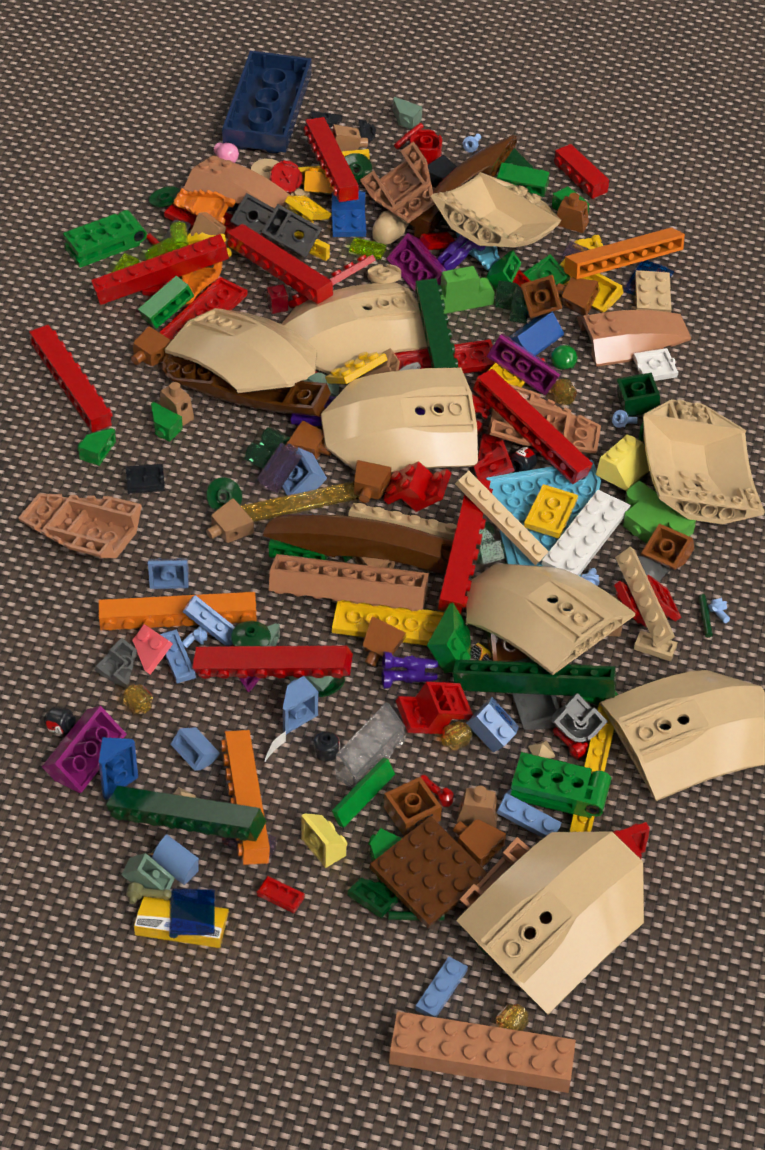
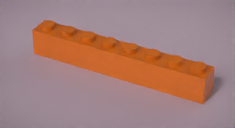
(624, 253)
(167, 610)
(244, 790)

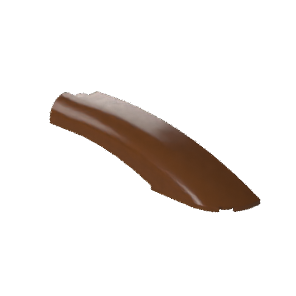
(485, 161)
(300, 399)
(362, 538)

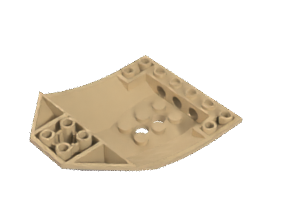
(496, 212)
(344, 329)
(245, 350)
(379, 424)
(699, 446)
(515, 607)
(721, 734)
(595, 904)

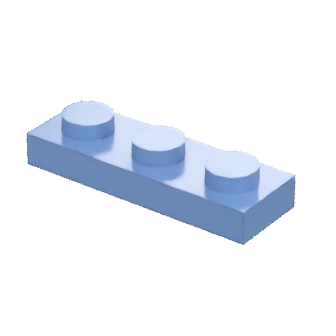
(209, 620)
(178, 658)
(527, 816)
(441, 988)

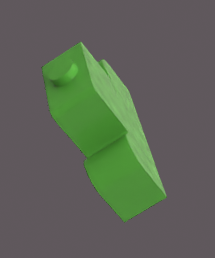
(465, 290)
(649, 511)

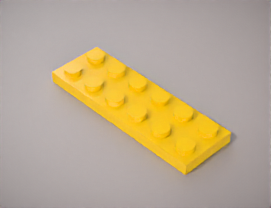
(355, 619)

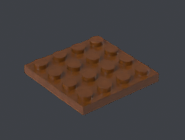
(428, 871)

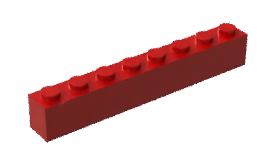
(331, 159)
(280, 264)
(160, 269)
(70, 378)
(532, 426)
(462, 554)
(272, 661)

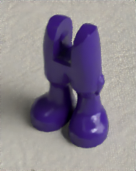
(455, 254)
(414, 670)

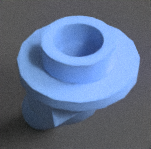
(471, 143)
(621, 418)
(591, 576)
(718, 606)
(199, 635)

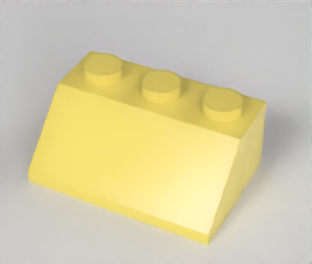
(624, 463)

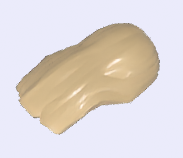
(388, 228)

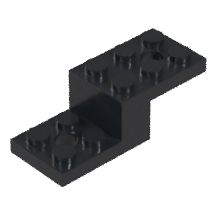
(277, 225)

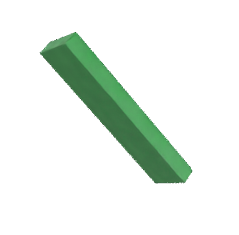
(363, 792)

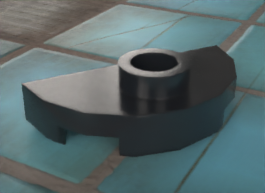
(331, 119)
(367, 130)

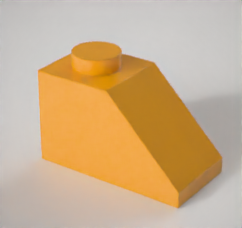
(316, 181)

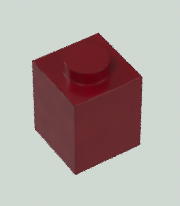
(277, 299)

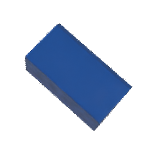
(538, 333)
(117, 764)

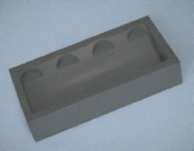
(535, 709)

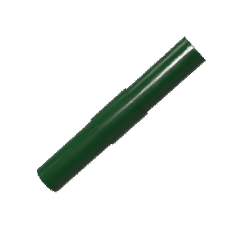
(705, 615)
(405, 915)

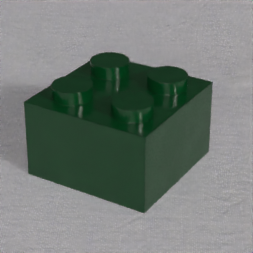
(638, 394)

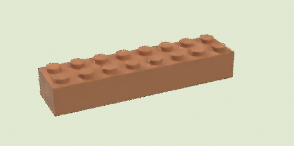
(348, 582)
(482, 1052)

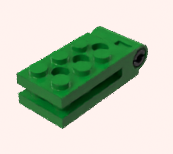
(104, 238)
(560, 785)

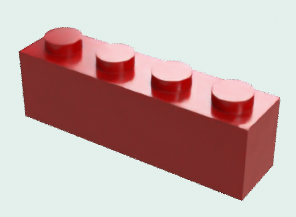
(581, 171)

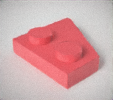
(150, 647)

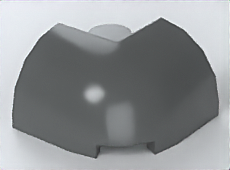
(578, 719)

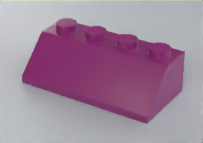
(415, 261)
(523, 364)
(78, 754)

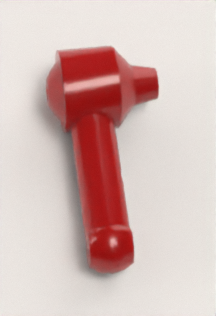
(576, 749)
(445, 795)

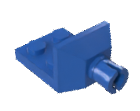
(349, 217)

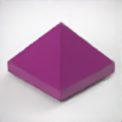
(249, 682)

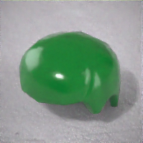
(564, 357)

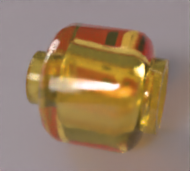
(564, 391)
(137, 698)
(456, 735)
(513, 1017)

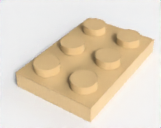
(653, 291)

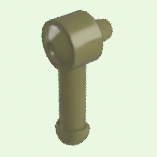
(136, 891)

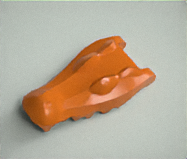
(201, 201)
(201, 279)

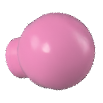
(226, 151)

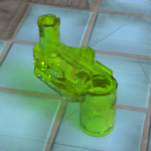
(178, 239)

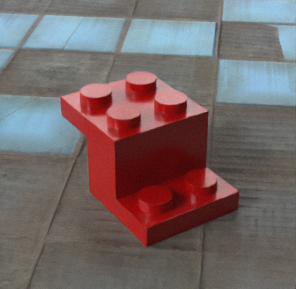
(417, 486)
(662, 593)
(433, 707)
(635, 837)

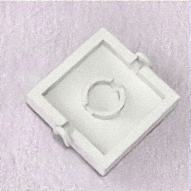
(657, 362)

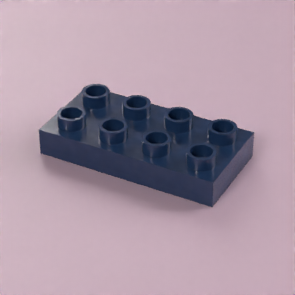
(267, 101)

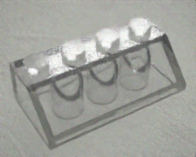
(369, 746)

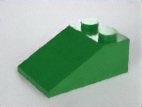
(450, 640)

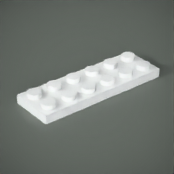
(586, 533)

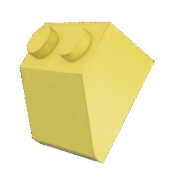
(322, 839)

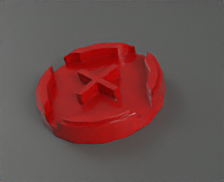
(286, 175)

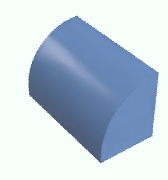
(194, 748)
(176, 859)

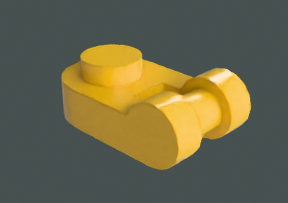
(590, 243)

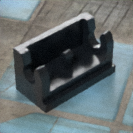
(145, 478)

